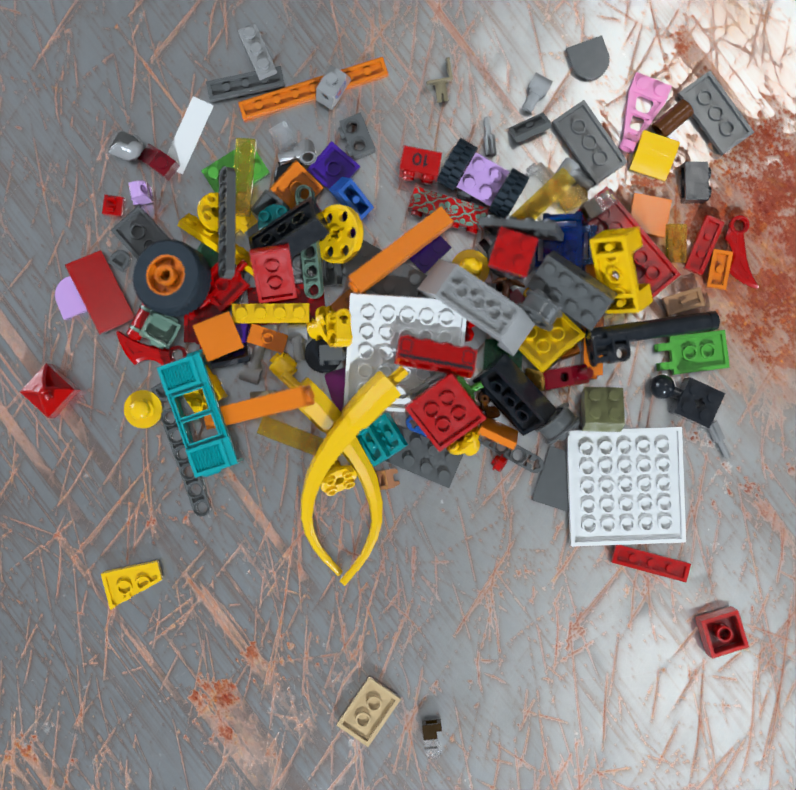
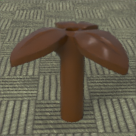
(504, 285)
(490, 411)

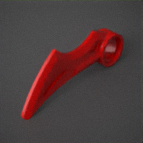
(739, 265)
(139, 352)

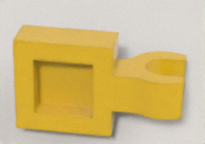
(244, 223)

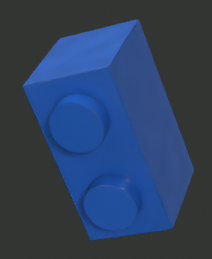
(350, 195)

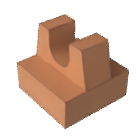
(386, 479)

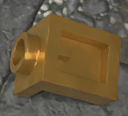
(537, 378)

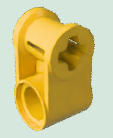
(338, 330)

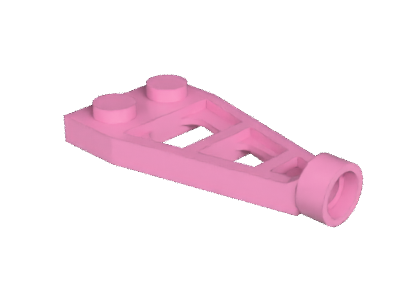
(651, 90)

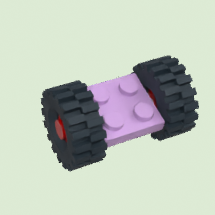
(482, 178)

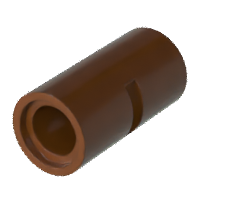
(673, 118)

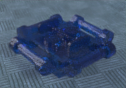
(573, 241)

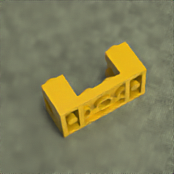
(612, 252)

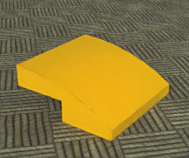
(654, 155)

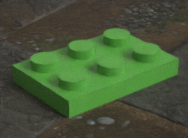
(212, 171)

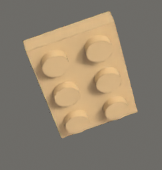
(368, 711)

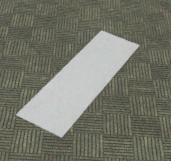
(189, 132)

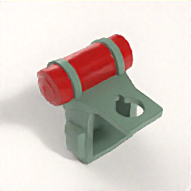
(154, 326)

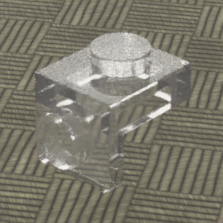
(541, 171)

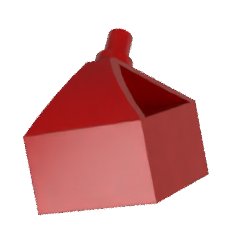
(50, 390)

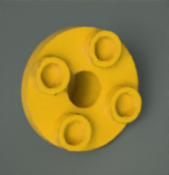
(209, 211)
(473, 262)
(317, 327)
(143, 409)
(467, 444)
(338, 478)

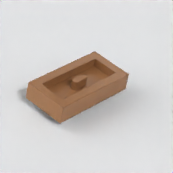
(683, 301)

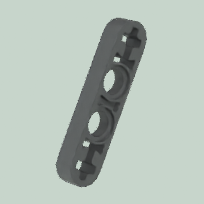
(508, 453)

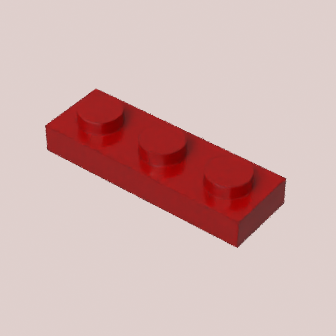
(703, 245)

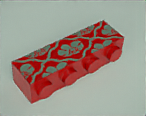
(461, 212)

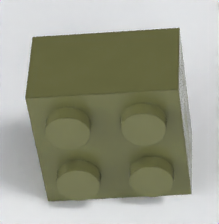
(602, 409)

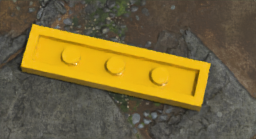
(271, 313)

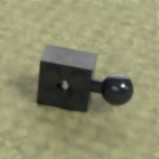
(684, 397)

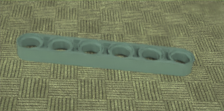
(315, 260)

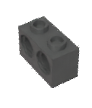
(360, 135)

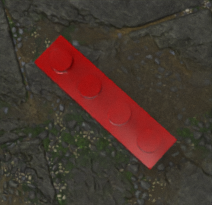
(651, 562)

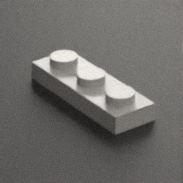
(257, 51)

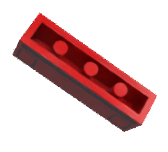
(435, 356)

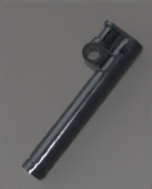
(608, 339)

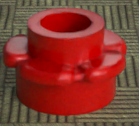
(499, 462)

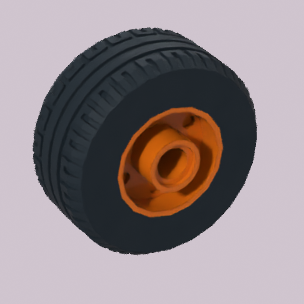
(171, 278)

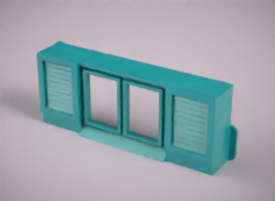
(185, 376)

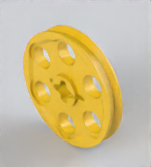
(344, 236)

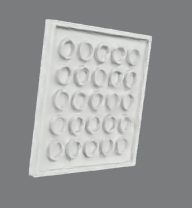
(376, 328)
(626, 487)

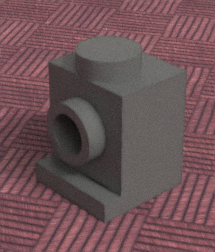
(332, 354)

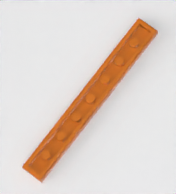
(306, 90)

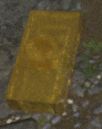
(676, 243)

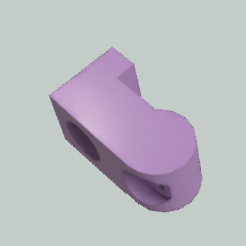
(140, 193)

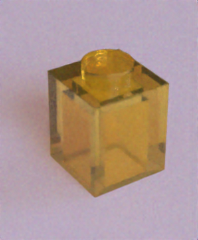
(573, 198)

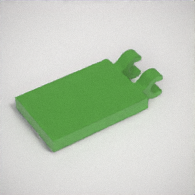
(695, 352)

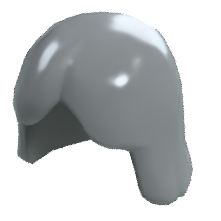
(126, 146)

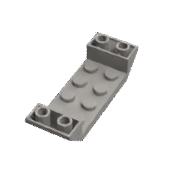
(478, 304)

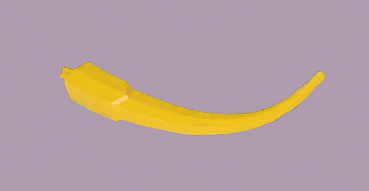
(356, 415)
(323, 416)

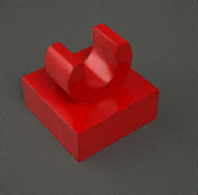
(113, 205)

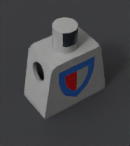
(333, 86)

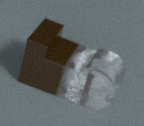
(598, 205)
(431, 744)

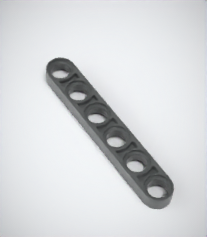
(227, 206)
(182, 464)

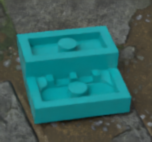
(381, 439)

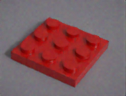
(445, 412)

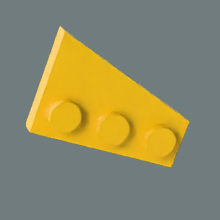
(127, 581)

